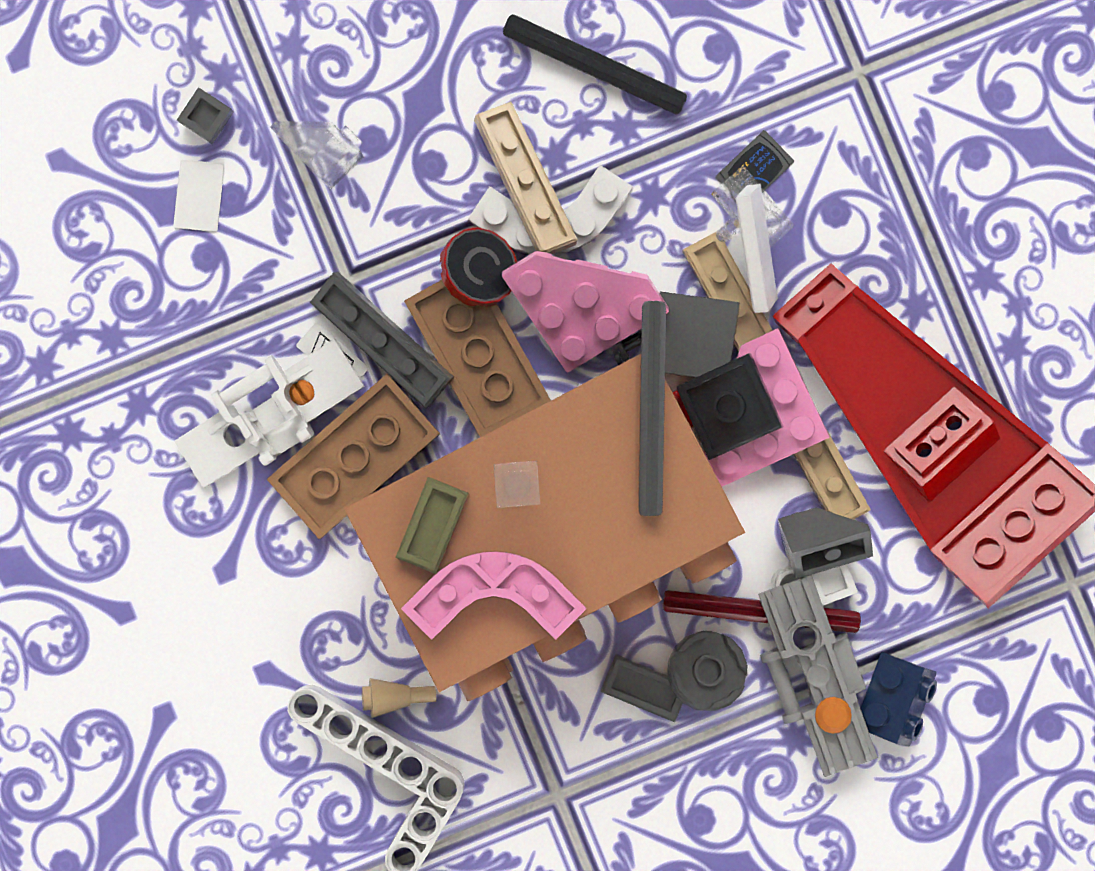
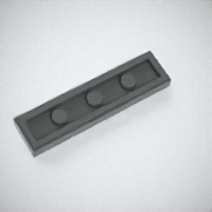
(381, 339)

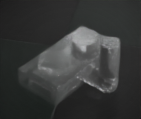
(777, 222)

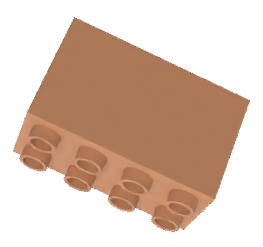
(580, 532)

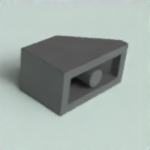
(823, 540)

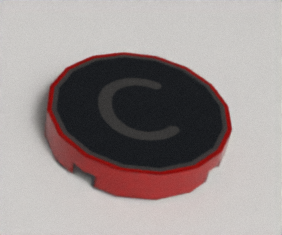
(474, 266)

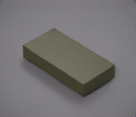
(432, 525)

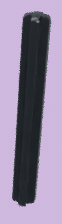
(594, 64)

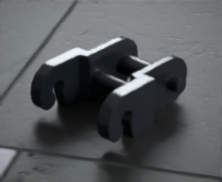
(621, 348)

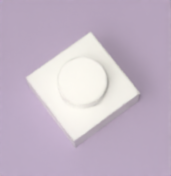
(834, 584)

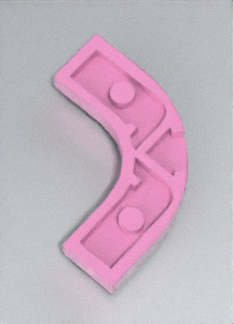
(493, 575)

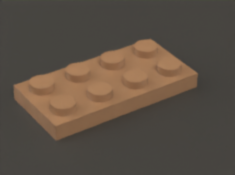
(482, 355)
(353, 456)

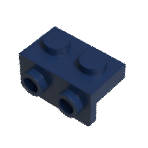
(897, 699)

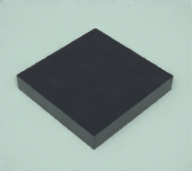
(729, 406)

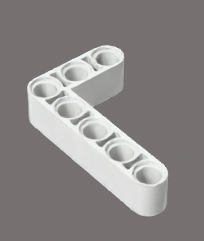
(389, 765)

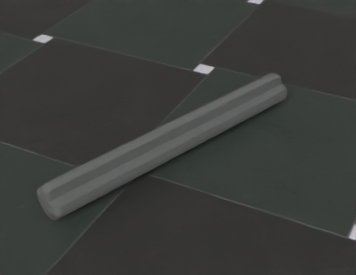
(652, 408)

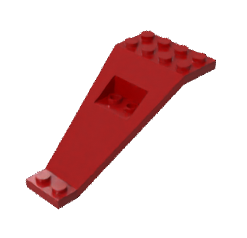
(988, 492)

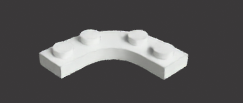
(586, 215)

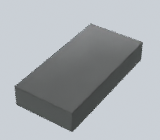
(641, 688)

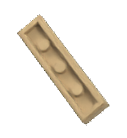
(525, 179)

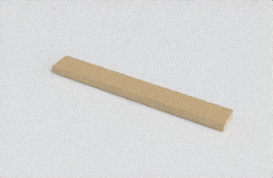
(820, 462)

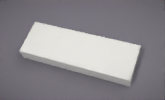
(756, 248)

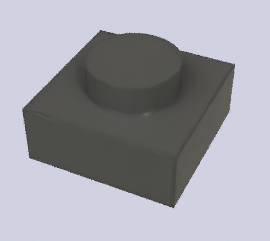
(205, 115)

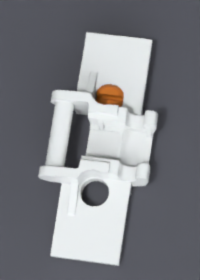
(278, 423)

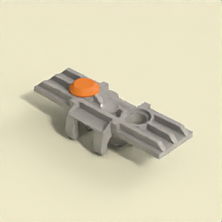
(830, 671)

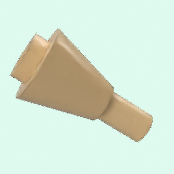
(387, 696)

